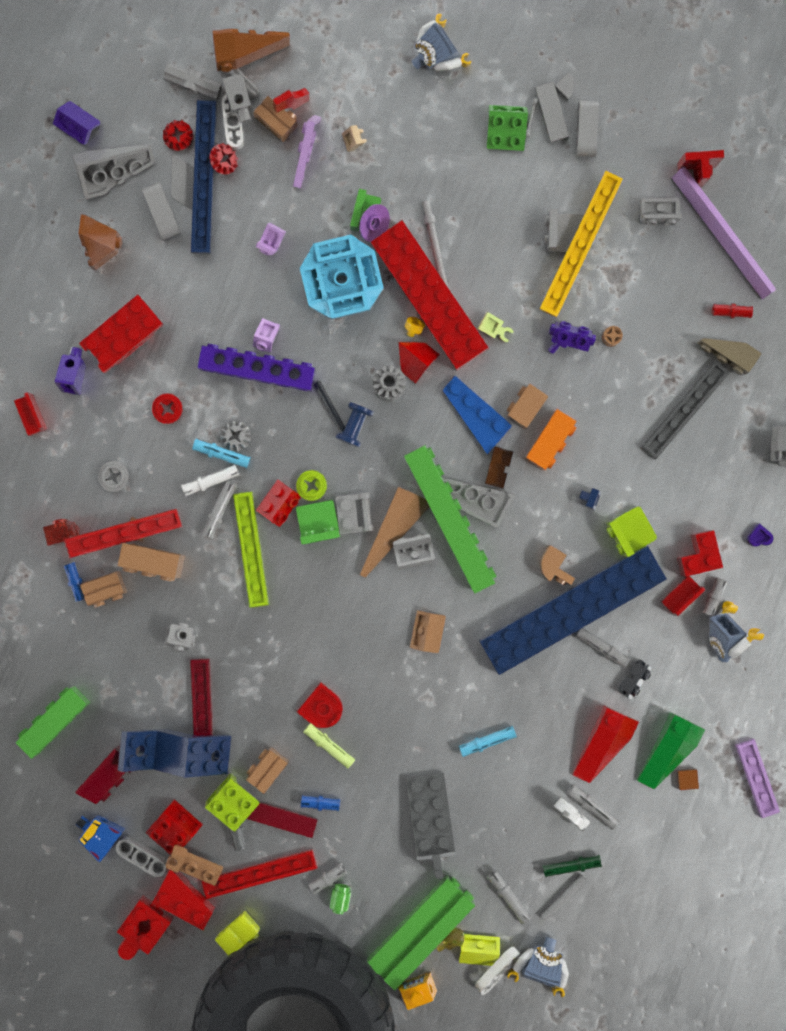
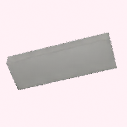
(551, 112)

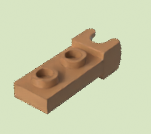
(193, 865)

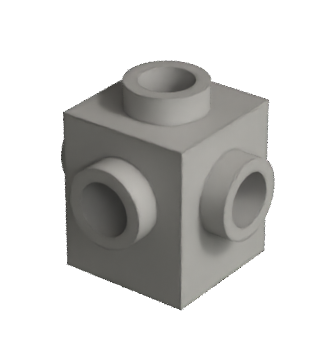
(173, 640)

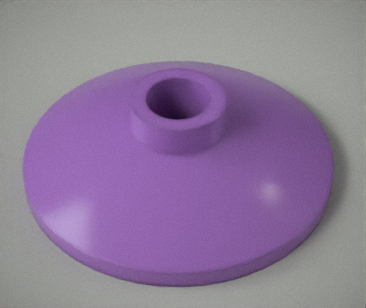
(374, 222)

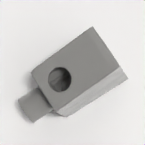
(237, 89)

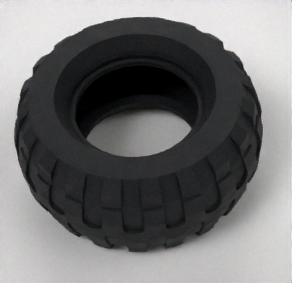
(294, 966)

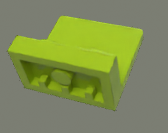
(231, 803)

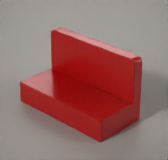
(30, 414)
(682, 596)

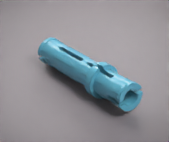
(212, 451)
(482, 743)

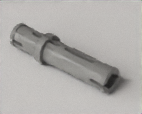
(219, 509)
(607, 650)
(575, 793)
(504, 891)

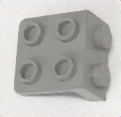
(560, 230)

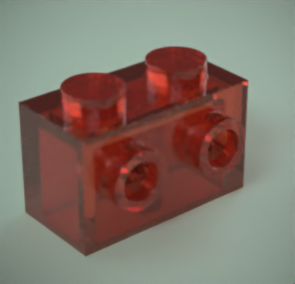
(60, 530)

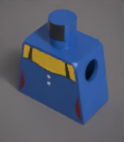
(99, 835)

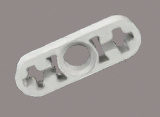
(229, 135)
(497, 970)

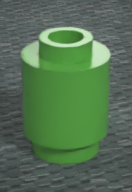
(340, 898)

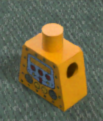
(417, 992)

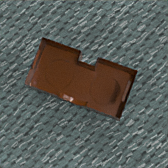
(500, 459)

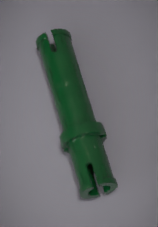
(580, 864)

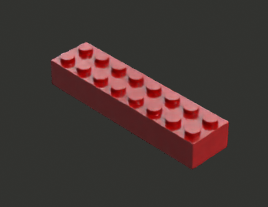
(429, 295)

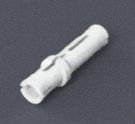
(210, 480)

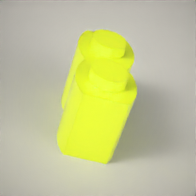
(238, 933)

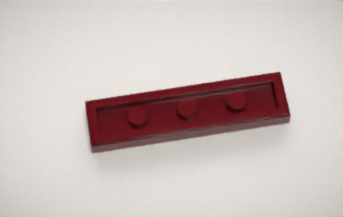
(201, 697)
(284, 819)

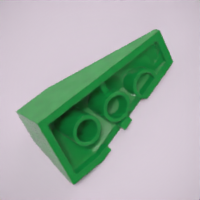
(672, 746)

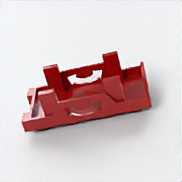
(122, 333)

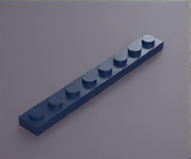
(203, 177)

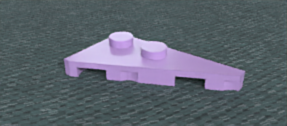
(305, 148)

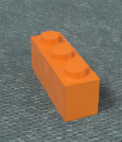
(551, 440)

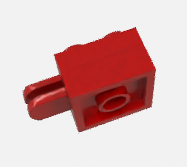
(142, 928)

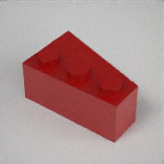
(183, 900)

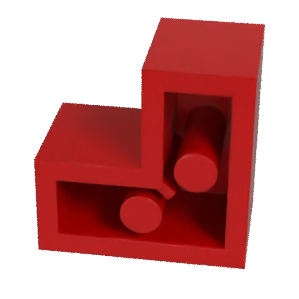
(706, 555)

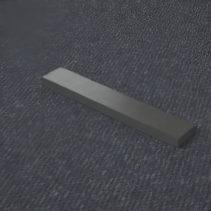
(685, 409)

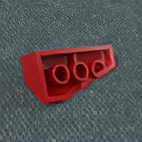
(606, 740)

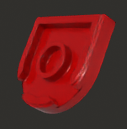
(322, 707)

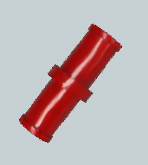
(732, 311)

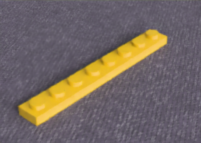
(580, 244)

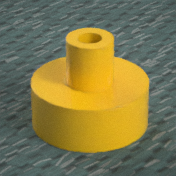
(414, 326)

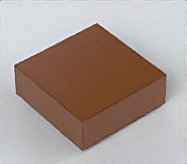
(687, 779)

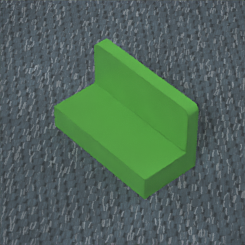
(362, 203)

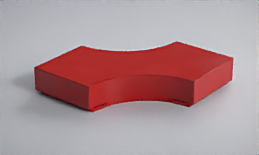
(291, 100)

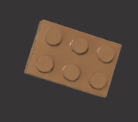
(151, 561)

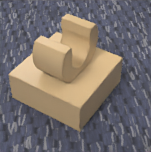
(352, 138)

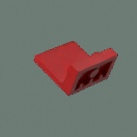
(174, 827)

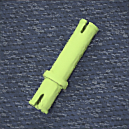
(328, 745)

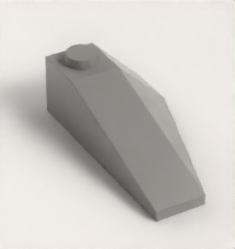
(108, 167)

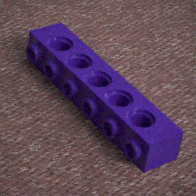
(210, 352)

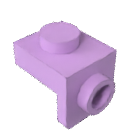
(271, 239)

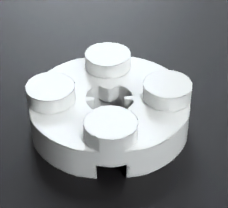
(571, 814)

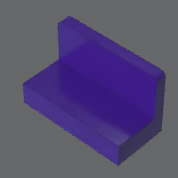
(75, 122)

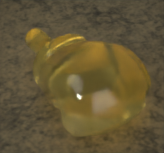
(453, 939)

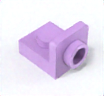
(265, 335)

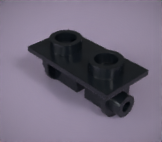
(640, 675)

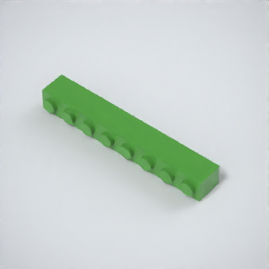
(450, 519)

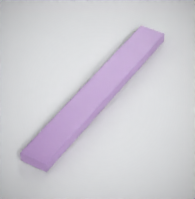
(723, 233)

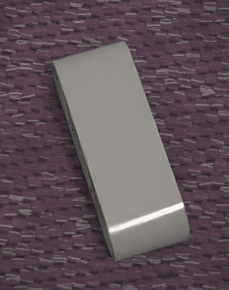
(587, 128)
(161, 210)
(132, 856)

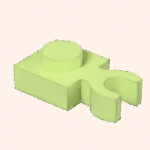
(492, 326)

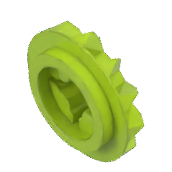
(302, 486)

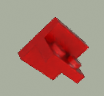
(701, 164)

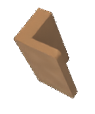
(427, 632)

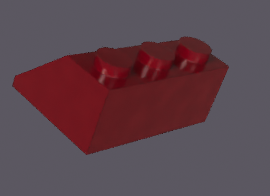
(103, 779)

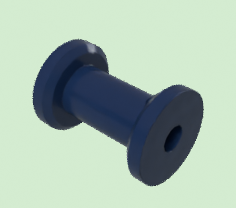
(354, 424)

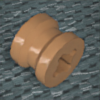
(612, 332)

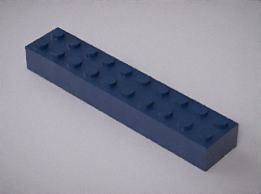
(572, 610)

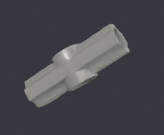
(192, 81)

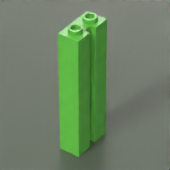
(421, 931)

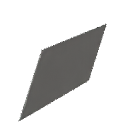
(182, 182)

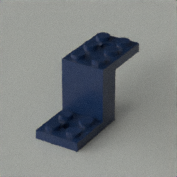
(174, 753)

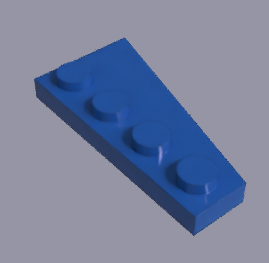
(481, 419)

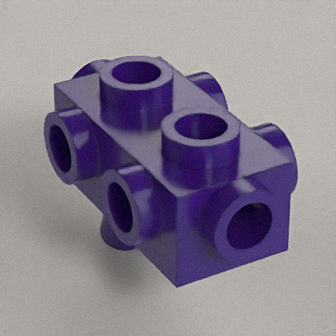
(570, 336)

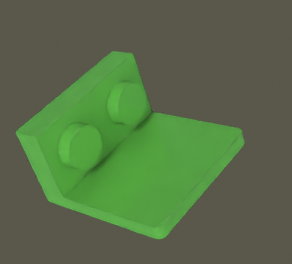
(507, 127)
(317, 522)

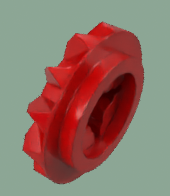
(185, 139)
(216, 156)
(158, 410)

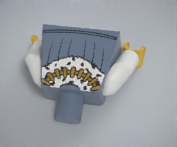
(436, 48)
(727, 636)
(543, 966)

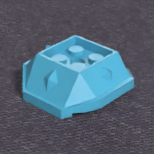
(335, 258)

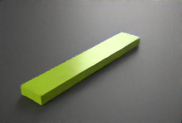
(251, 549)

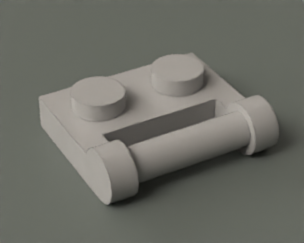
(348, 514)

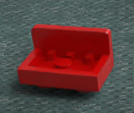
(278, 503)

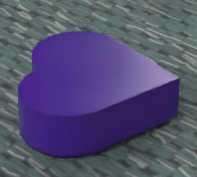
(760, 536)

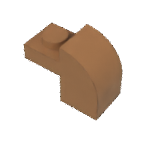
(550, 564)

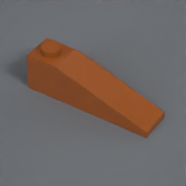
(239, 49)
(99, 241)

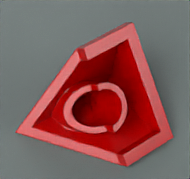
(416, 359)

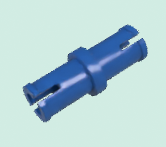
(74, 581)
(320, 803)

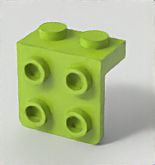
(631, 531)

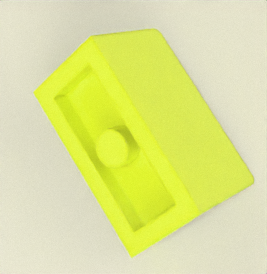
(480, 950)

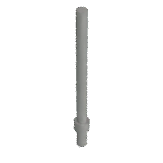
(429, 221)

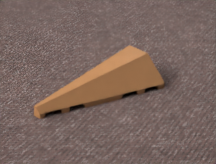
(400, 517)

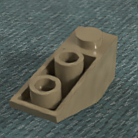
(736, 354)

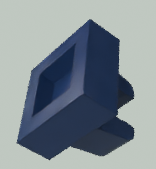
(591, 498)

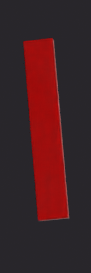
(122, 533)
(261, 873)

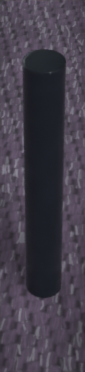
(330, 407)

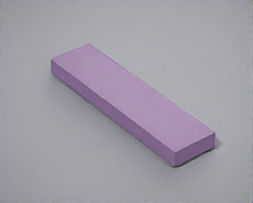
(757, 778)

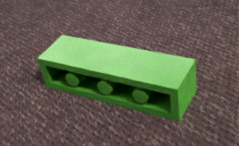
(51, 723)

